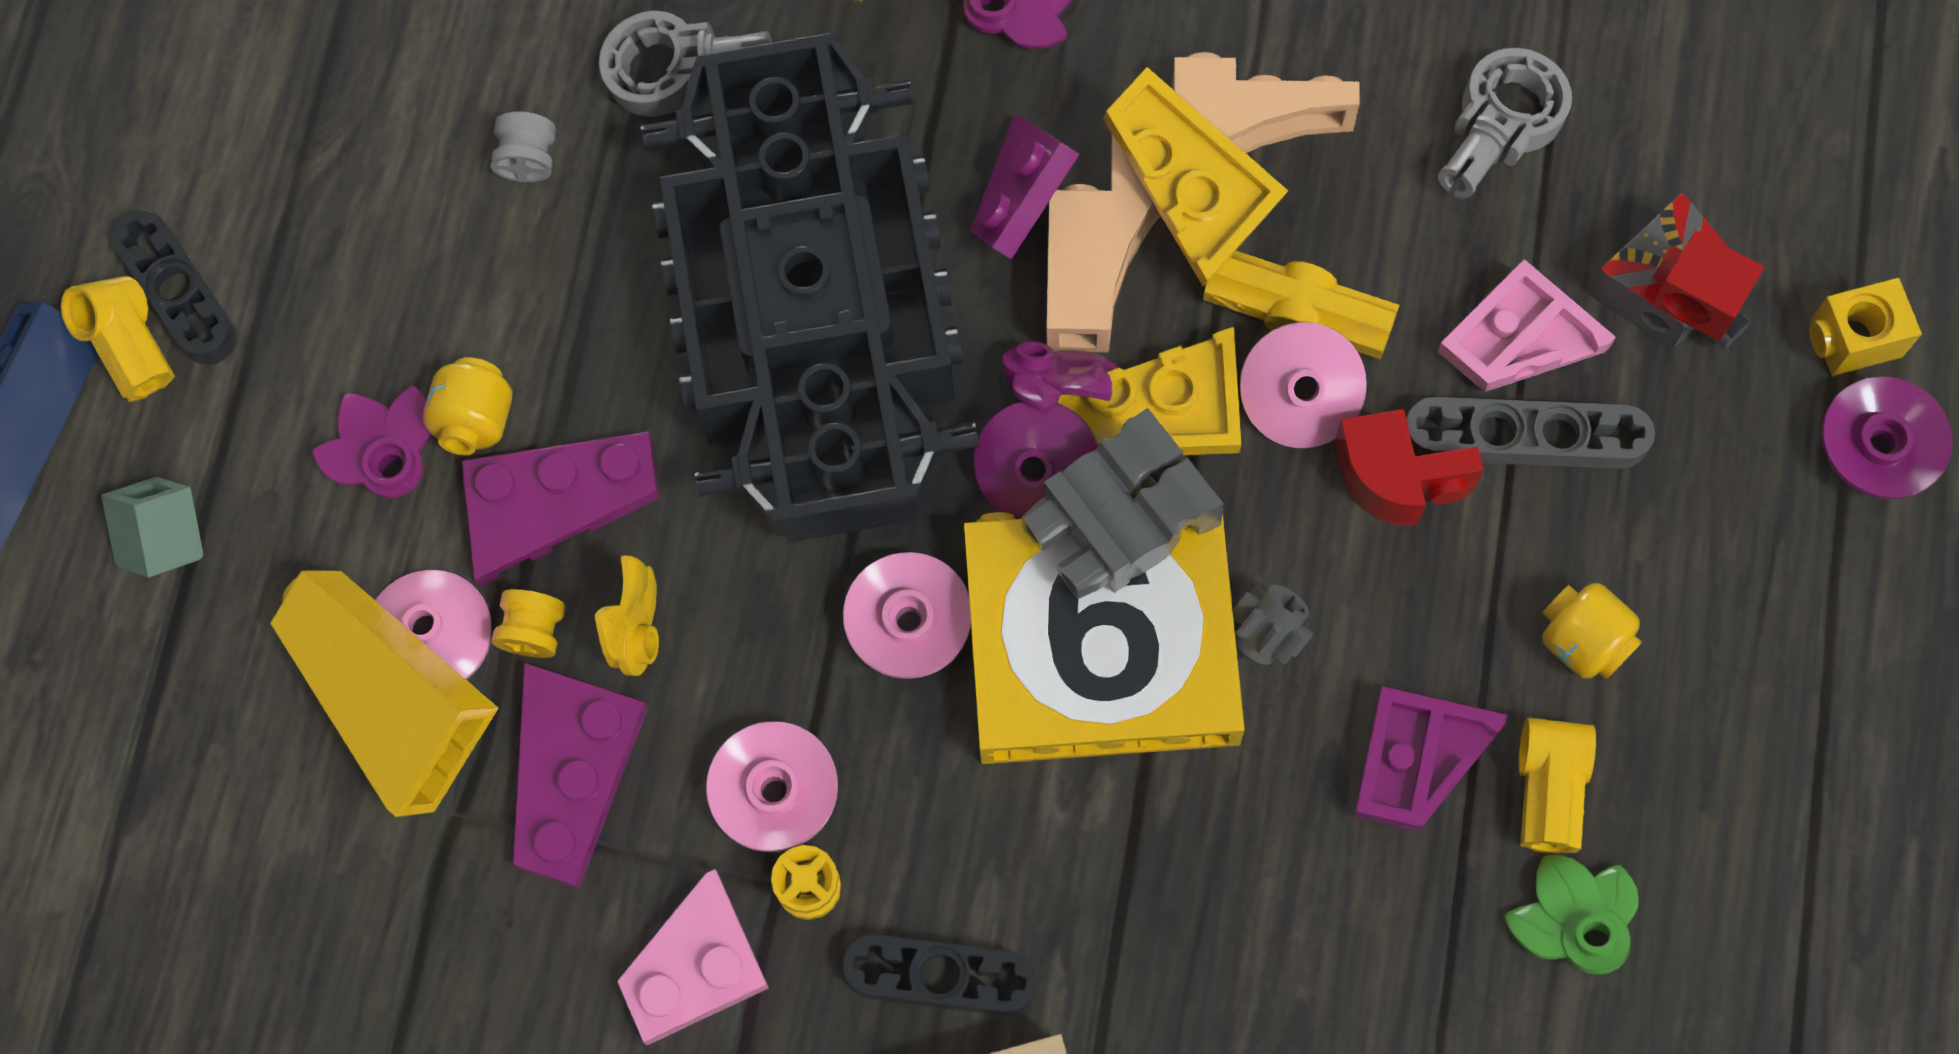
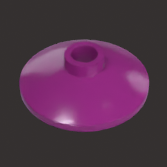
(1901, 416)
(1024, 432)

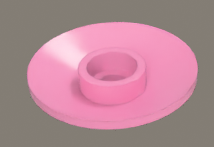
(1280, 361)
(900, 586)
(459, 613)
(766, 755)

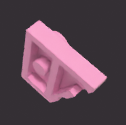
(1523, 332)
(692, 965)

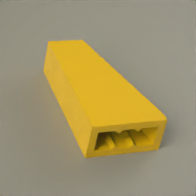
(383, 689)

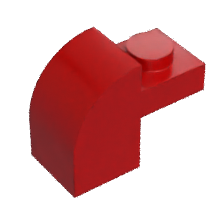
(1388, 477)

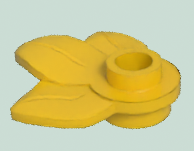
(626, 628)

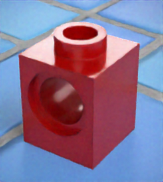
(1705, 284)

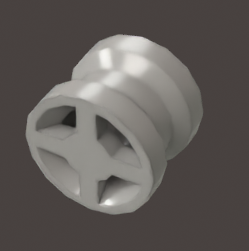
(523, 147)

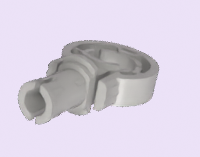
(661, 28)
(1499, 124)

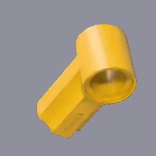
(114, 319)
(1556, 765)

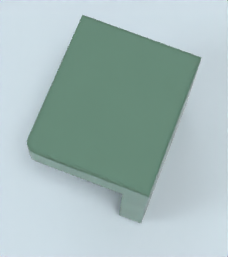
(152, 526)

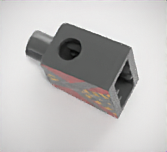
(1627, 280)

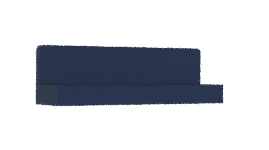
(38, 387)

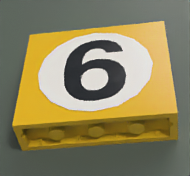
(1103, 669)

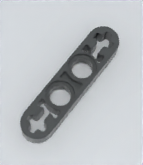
(1527, 422)

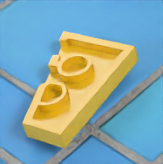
(1185, 389)

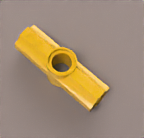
(1302, 294)

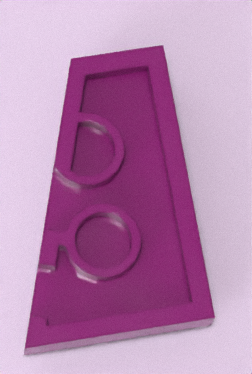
(546, 495)
(568, 771)

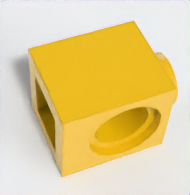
(1881, 309)

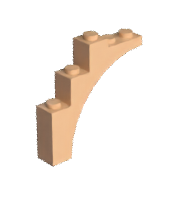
(1100, 231)

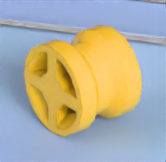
(528, 623)
(797, 873)

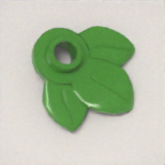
(1571, 907)

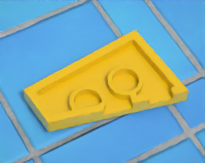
(1191, 172)

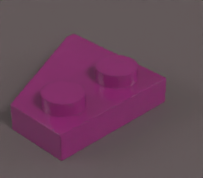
(1020, 185)
(1419, 755)

